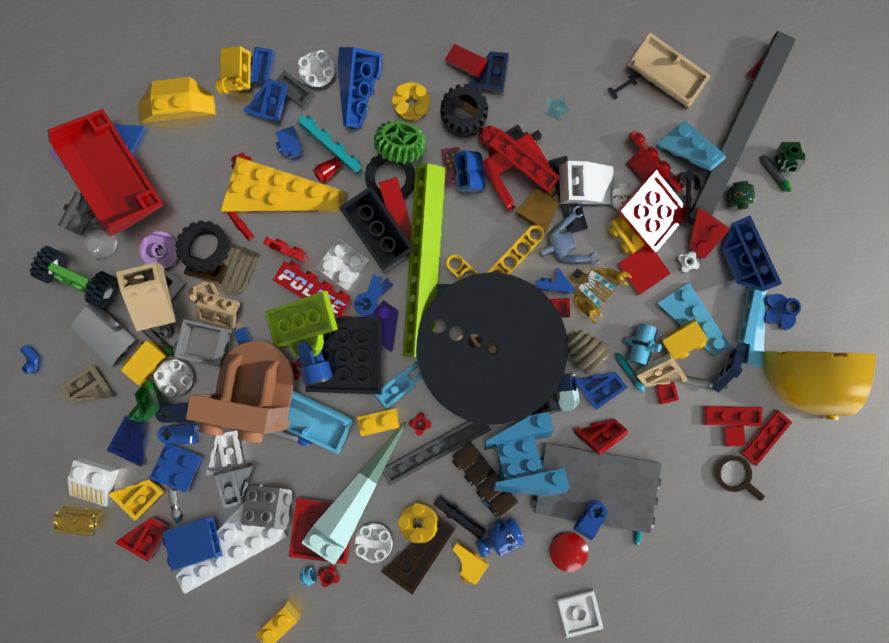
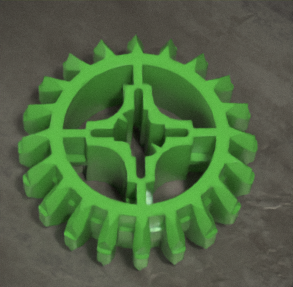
(399, 141)

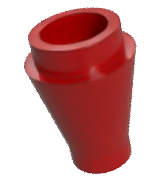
(326, 169)

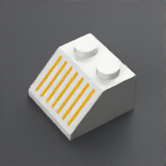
(91, 481)

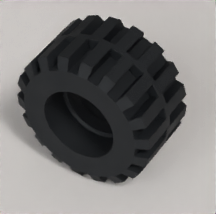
(470, 96)

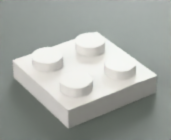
(342, 264)

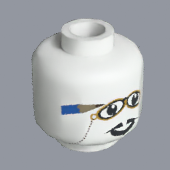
(621, 194)

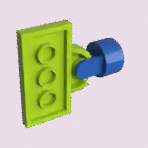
(302, 328)

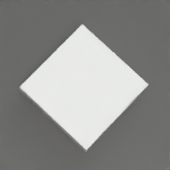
(579, 613)

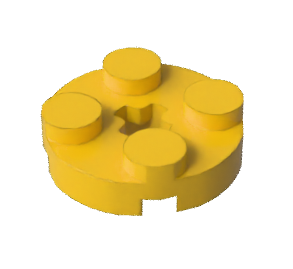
(414, 91)
(407, 522)

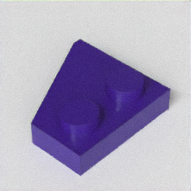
(389, 321)

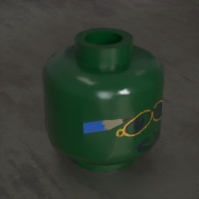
(742, 195)

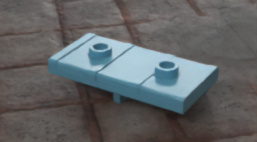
(318, 423)

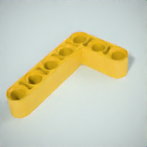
(499, 266)

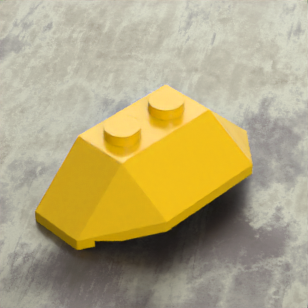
(175, 100)

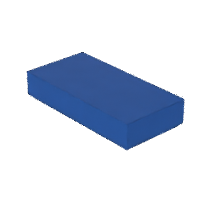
(261, 66)

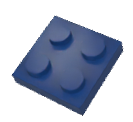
(176, 467)

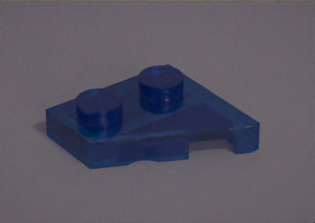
(129, 441)

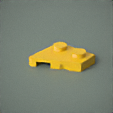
(137, 497)

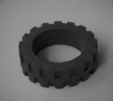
(378, 161)
(192, 232)

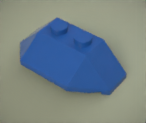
(749, 257)

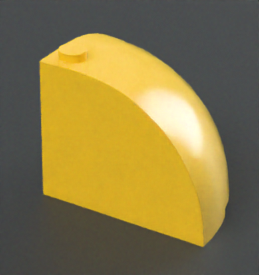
(821, 381)

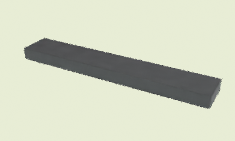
(433, 450)

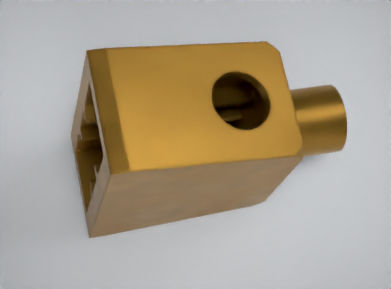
(539, 208)

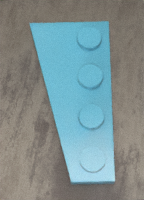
(684, 306)

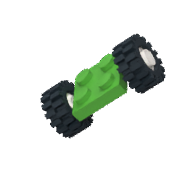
(48, 267)

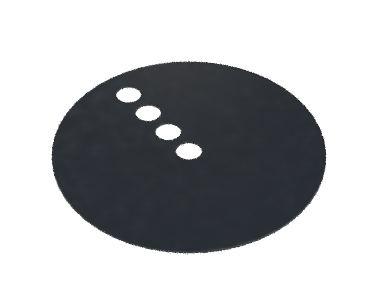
(499, 385)

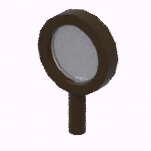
(735, 475)

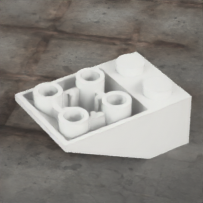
(586, 183)

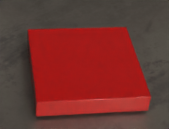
(644, 268)

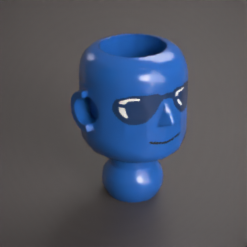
(502, 538)

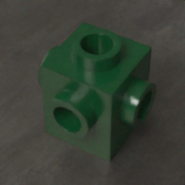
(789, 157)

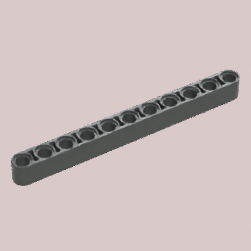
(744, 122)

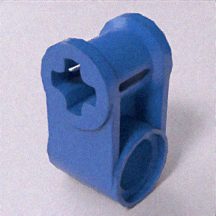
(180, 434)
(590, 522)

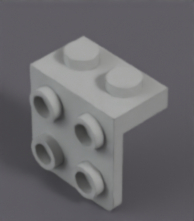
(267, 507)

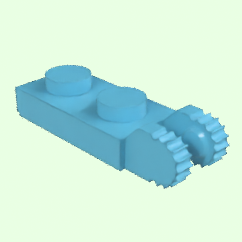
(398, 387)

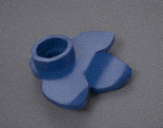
(779, 310)

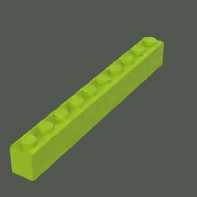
(424, 260)

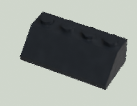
(377, 229)

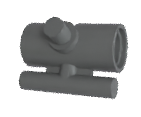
(77, 214)

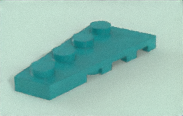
(349, 161)

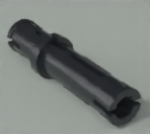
(461, 518)

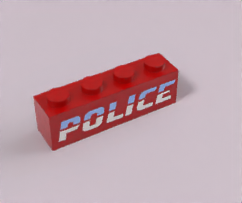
(306, 285)

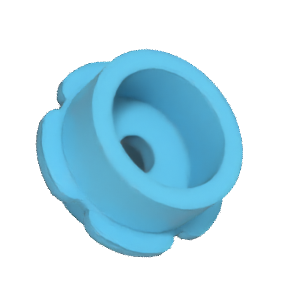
(308, 576)

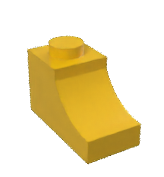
(472, 564)

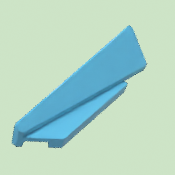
(753, 328)

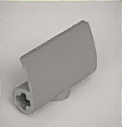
(102, 333)

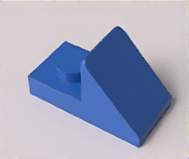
(559, 285)

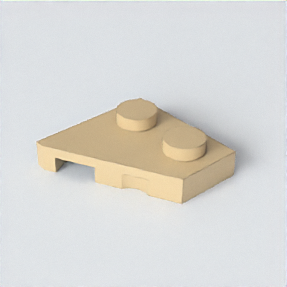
(661, 372)

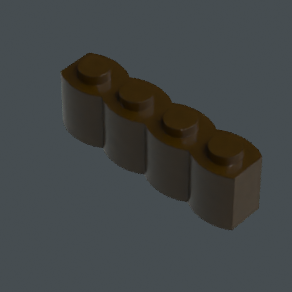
(484, 478)

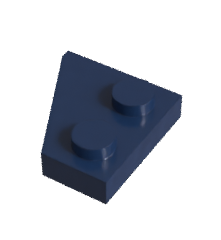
(493, 74)
(730, 368)

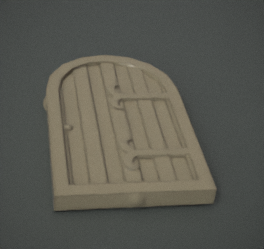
(239, 269)

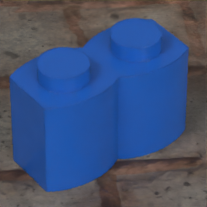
(469, 171)

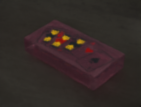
(448, 161)

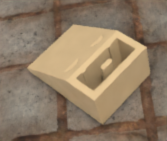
(146, 296)

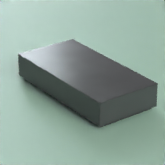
(296, 91)

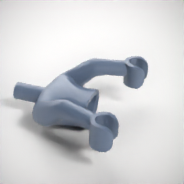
(563, 242)

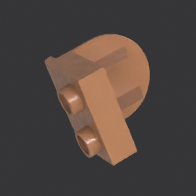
(249, 395)

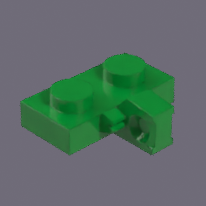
(146, 401)

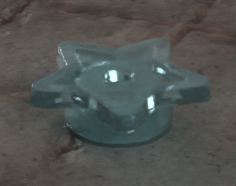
(562, 107)

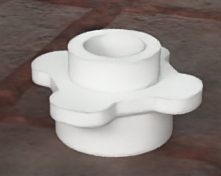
(685, 267)

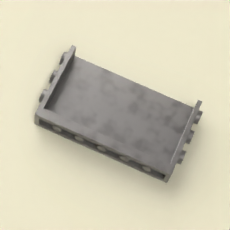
(620, 482)

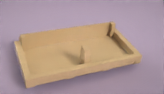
(669, 70)

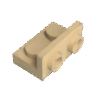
(217, 310)

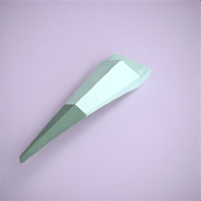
(335, 527)

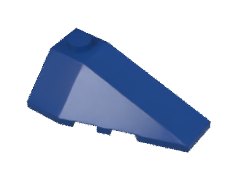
(357, 76)

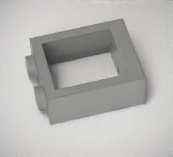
(221, 349)

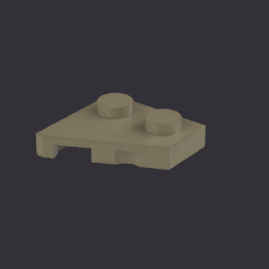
(86, 386)

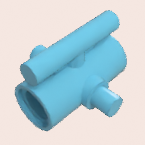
(643, 344)

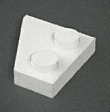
(225, 453)

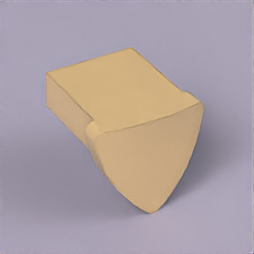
(196, 291)

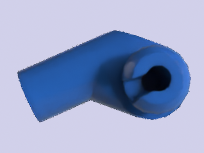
(32, 360)

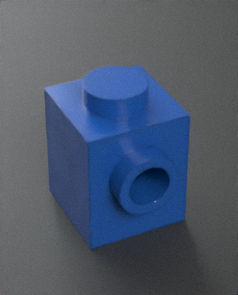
(289, 142)

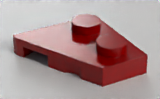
(706, 233)
(280, 246)
(602, 435)
(144, 538)

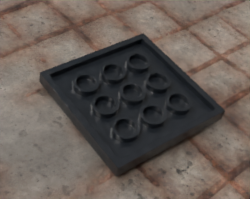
(353, 357)

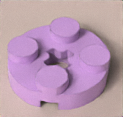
(154, 241)

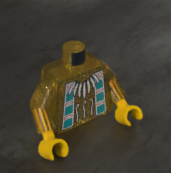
(596, 288)

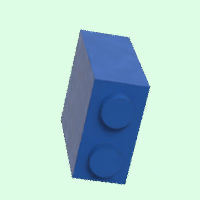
(192, 544)

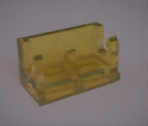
(77, 521)

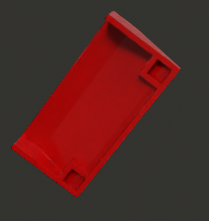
(104, 171)

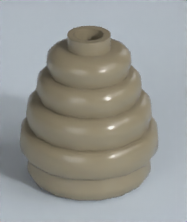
(586, 351)

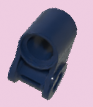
(177, 413)

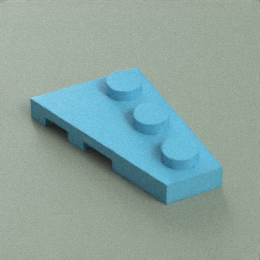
(692, 145)

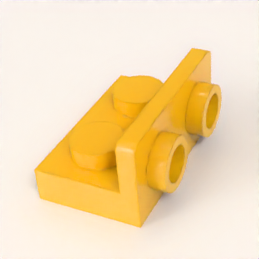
(628, 239)

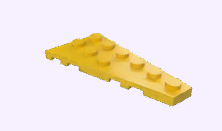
(268, 190)

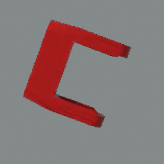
(497, 164)

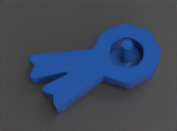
(366, 302)

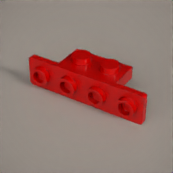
(647, 160)

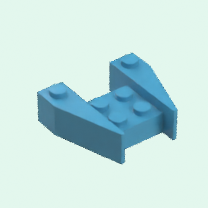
(520, 459)

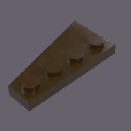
(416, 560)

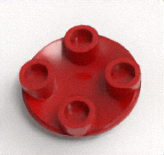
(568, 552)

